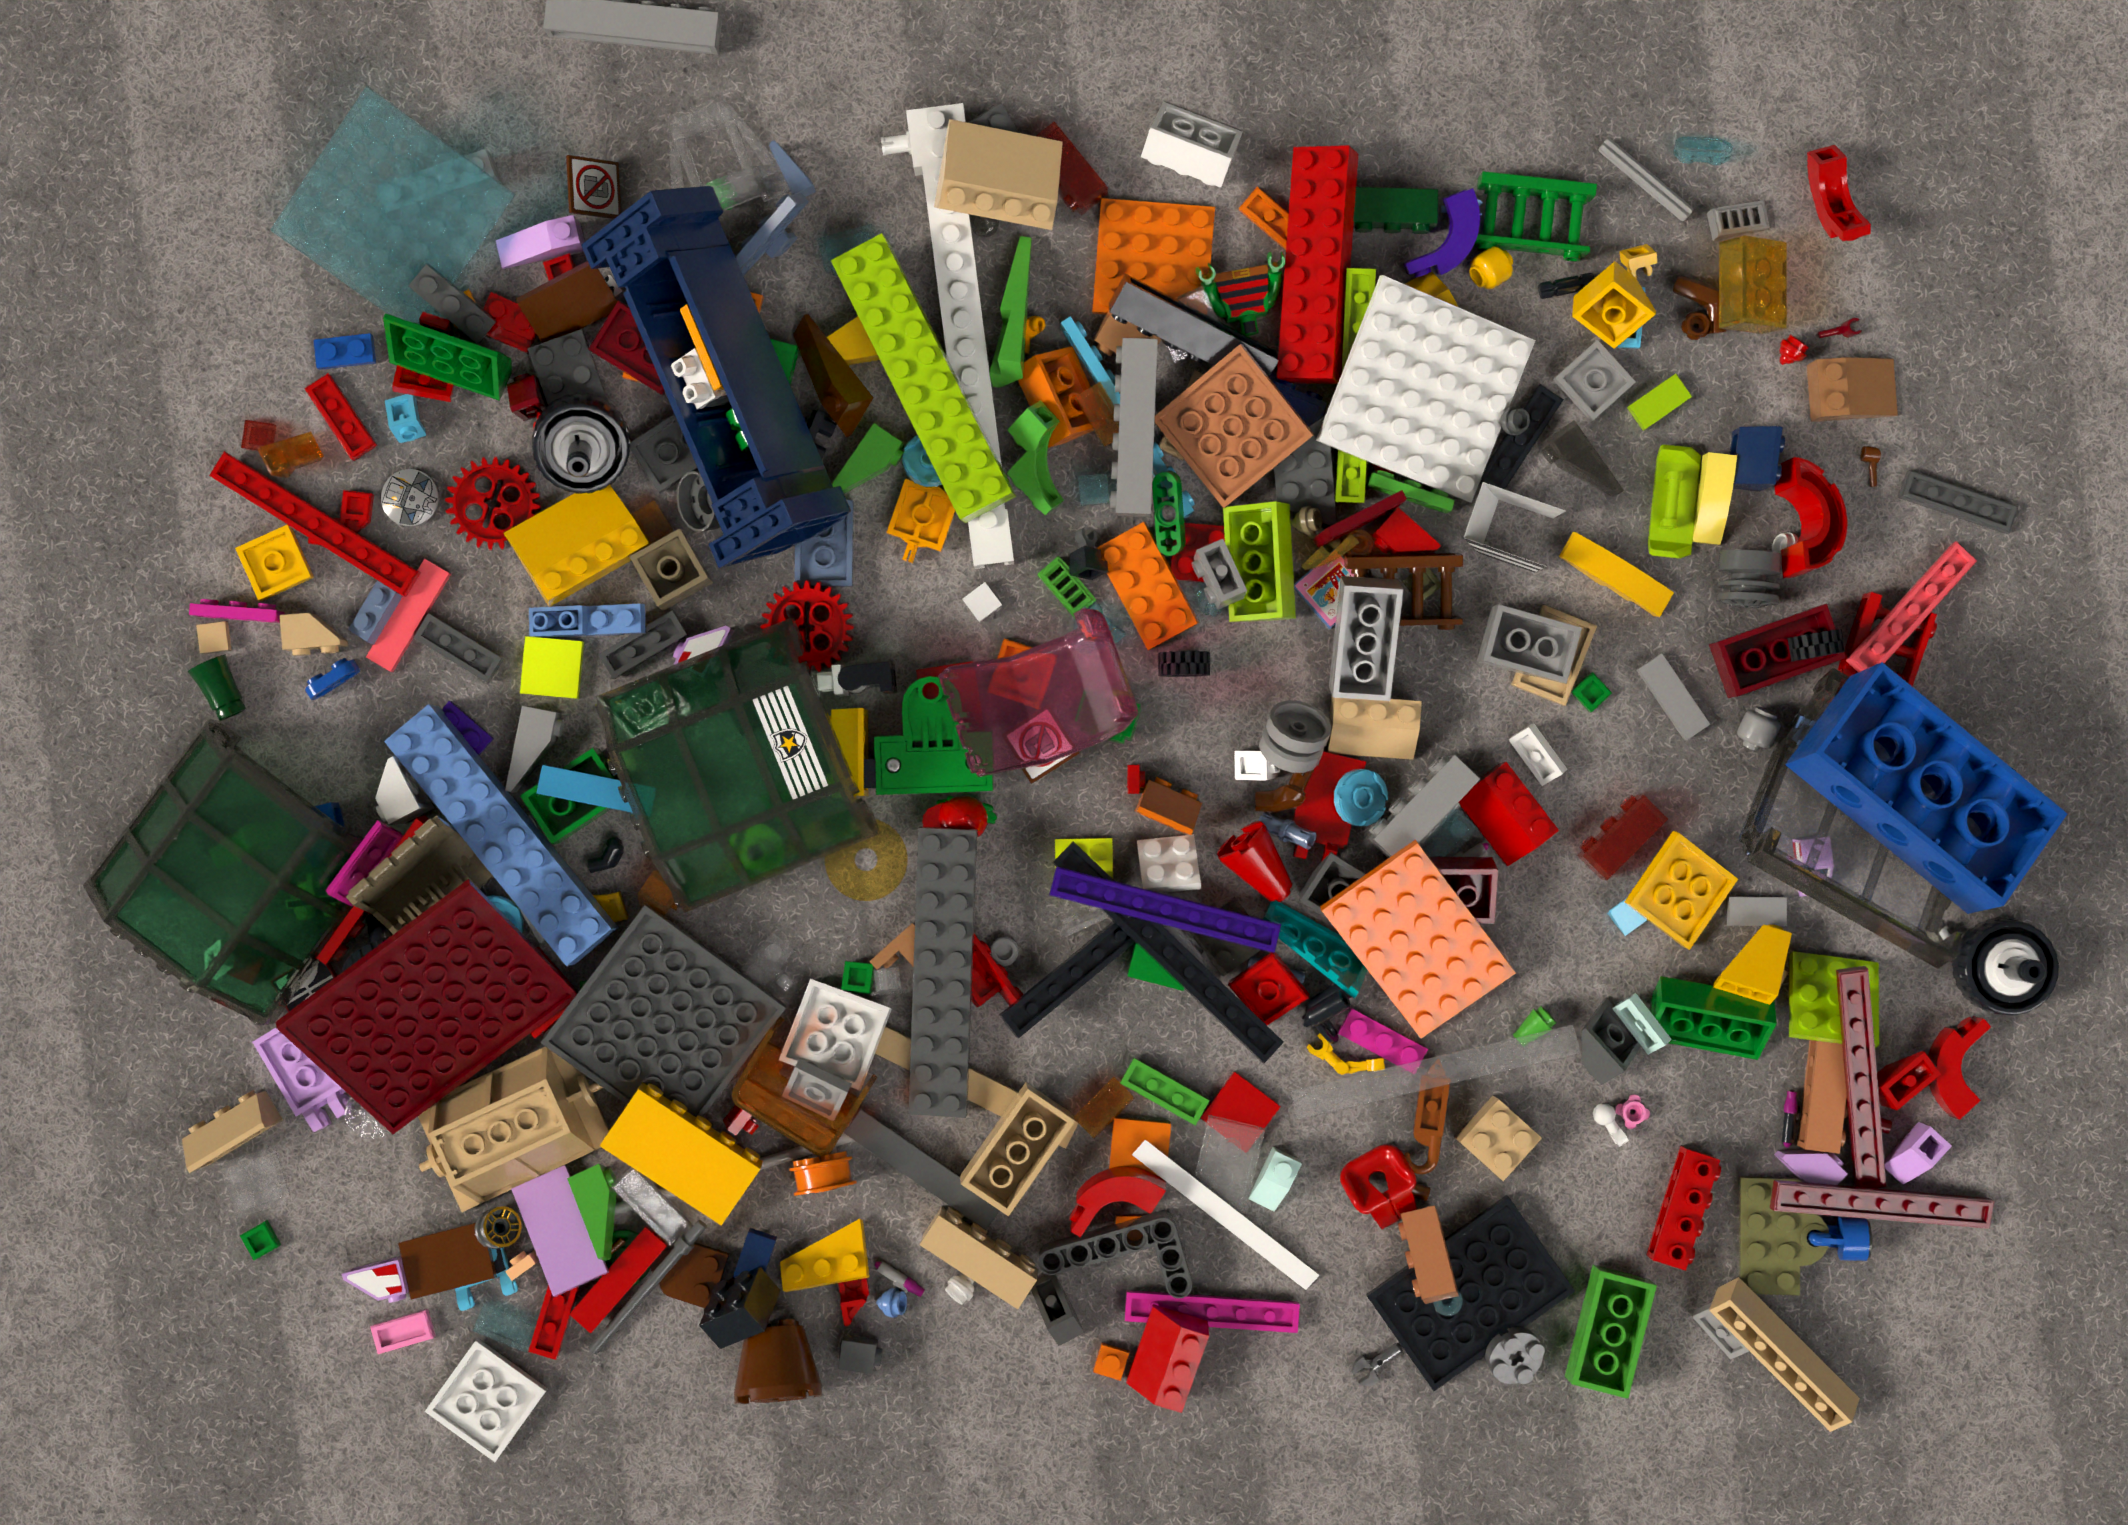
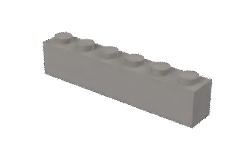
(635, 24)
(1136, 427)

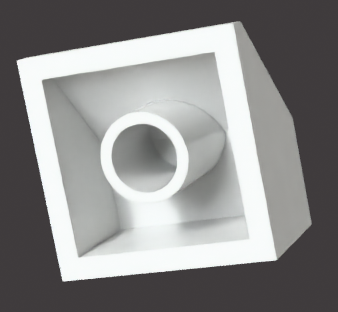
(400, 795)

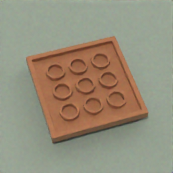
(1232, 426)

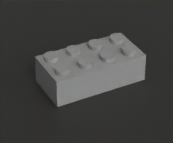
(1365, 638)
(1425, 805)

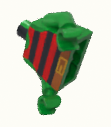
(1244, 292)

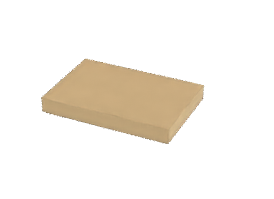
(1552, 690)

